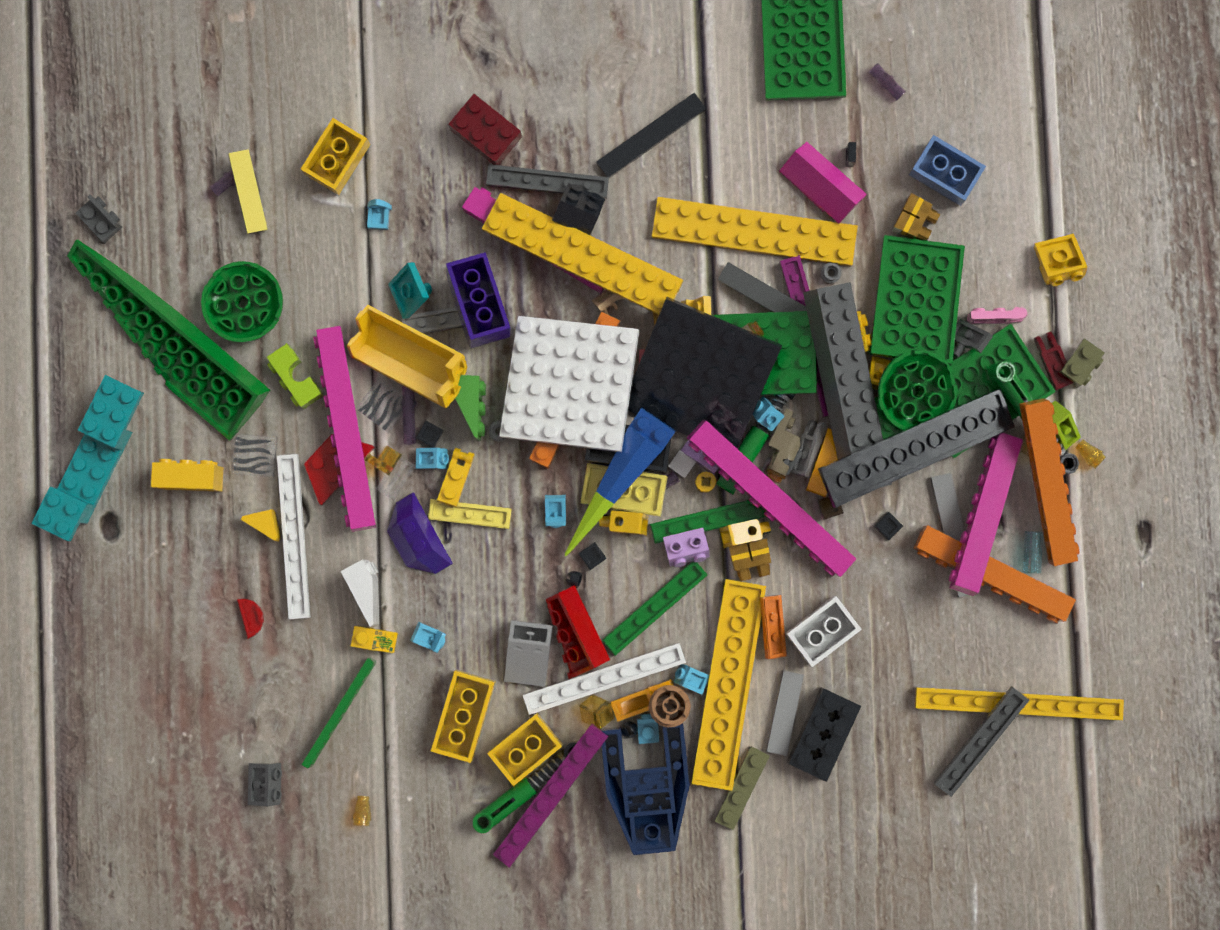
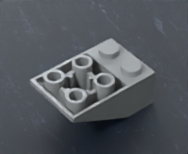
(528, 653)

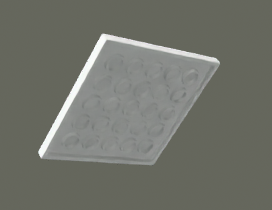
(569, 383)

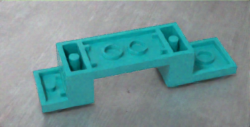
(93, 461)

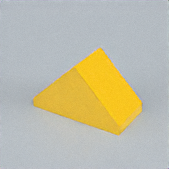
(876, 368)
(265, 522)

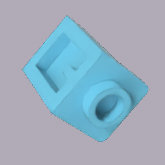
(432, 458)
(691, 678)
(647, 729)

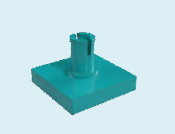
(409, 290)

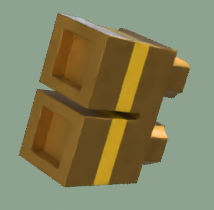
(913, 216)
(741, 559)

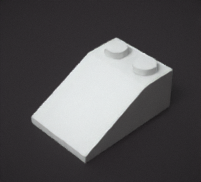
(364, 586)

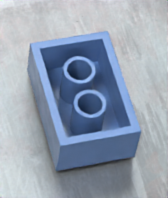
(947, 170)

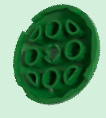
(226, 290)
(935, 388)

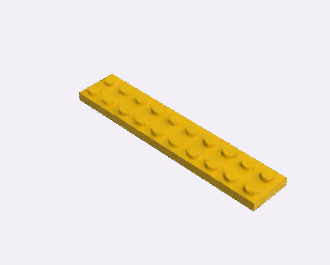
(754, 231)
(581, 254)
(728, 685)

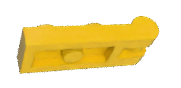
(455, 478)

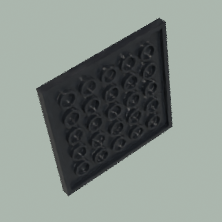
(701, 372)

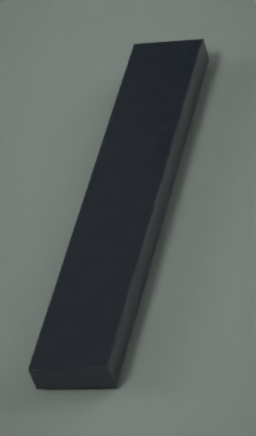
(651, 135)

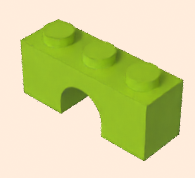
(283, 362)

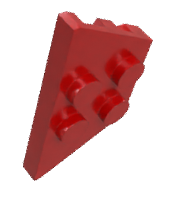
(323, 471)

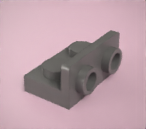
(98, 219)
(264, 784)

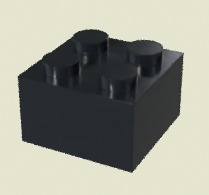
(579, 208)

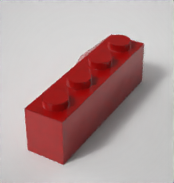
(576, 633)

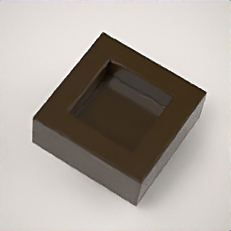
(827, 509)

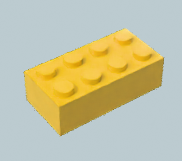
(463, 716)

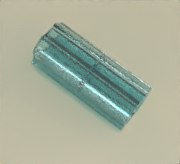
(1032, 552)

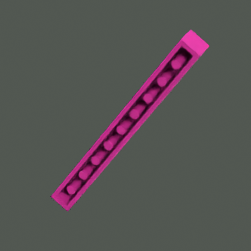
(346, 429)
(771, 498)

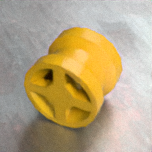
(703, 484)

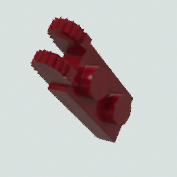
(1053, 360)

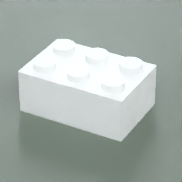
(823, 631)

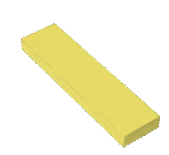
(247, 191)
(470, 514)

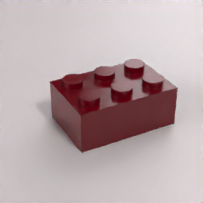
(485, 130)

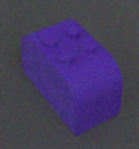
(477, 300)

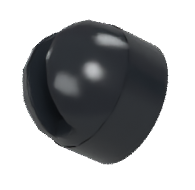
(575, 578)
(633, 726)

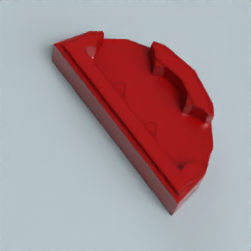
(252, 616)

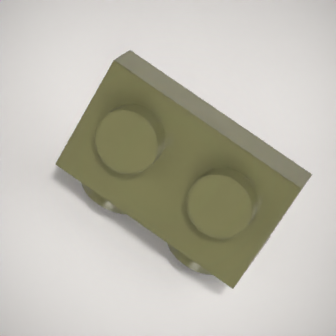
(1082, 362)

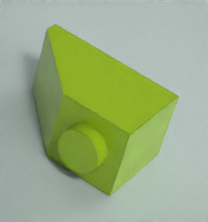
(1067, 429)

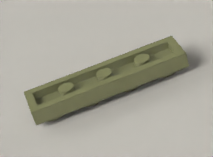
(742, 788)

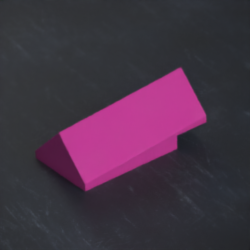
(822, 182)

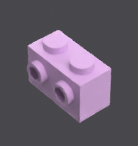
(686, 547)

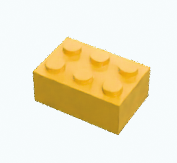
(335, 156)
(187, 475)
(525, 749)

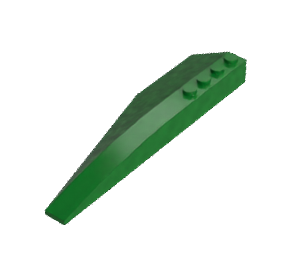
(181, 352)

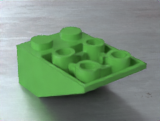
(471, 403)

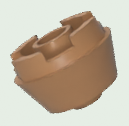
(669, 706)

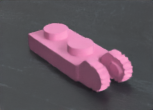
(997, 316)

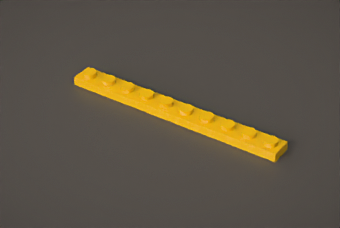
(1038, 704)

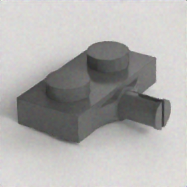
(970, 337)

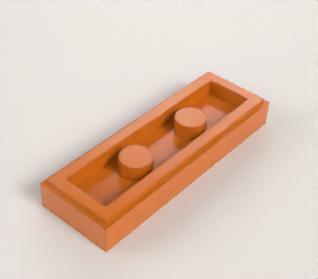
(773, 626)

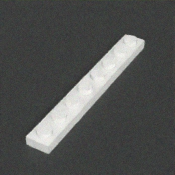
(293, 536)
(604, 678)

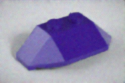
(416, 537)

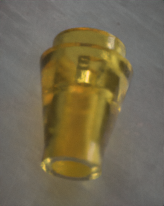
(1091, 454)
(362, 812)

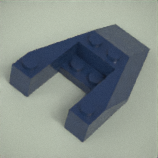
(648, 799)

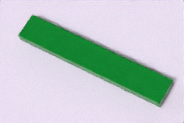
(707, 519)
(654, 607)
(339, 712)

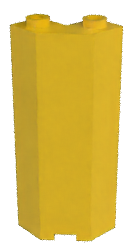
(407, 356)

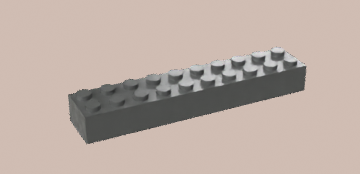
(843, 368)

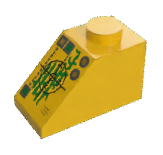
(374, 639)

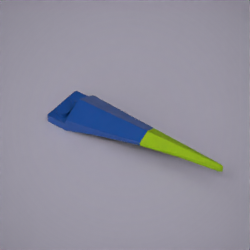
(641, 445)

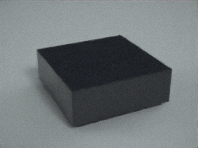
(850, 154)
(430, 434)
(888, 526)
(592, 556)

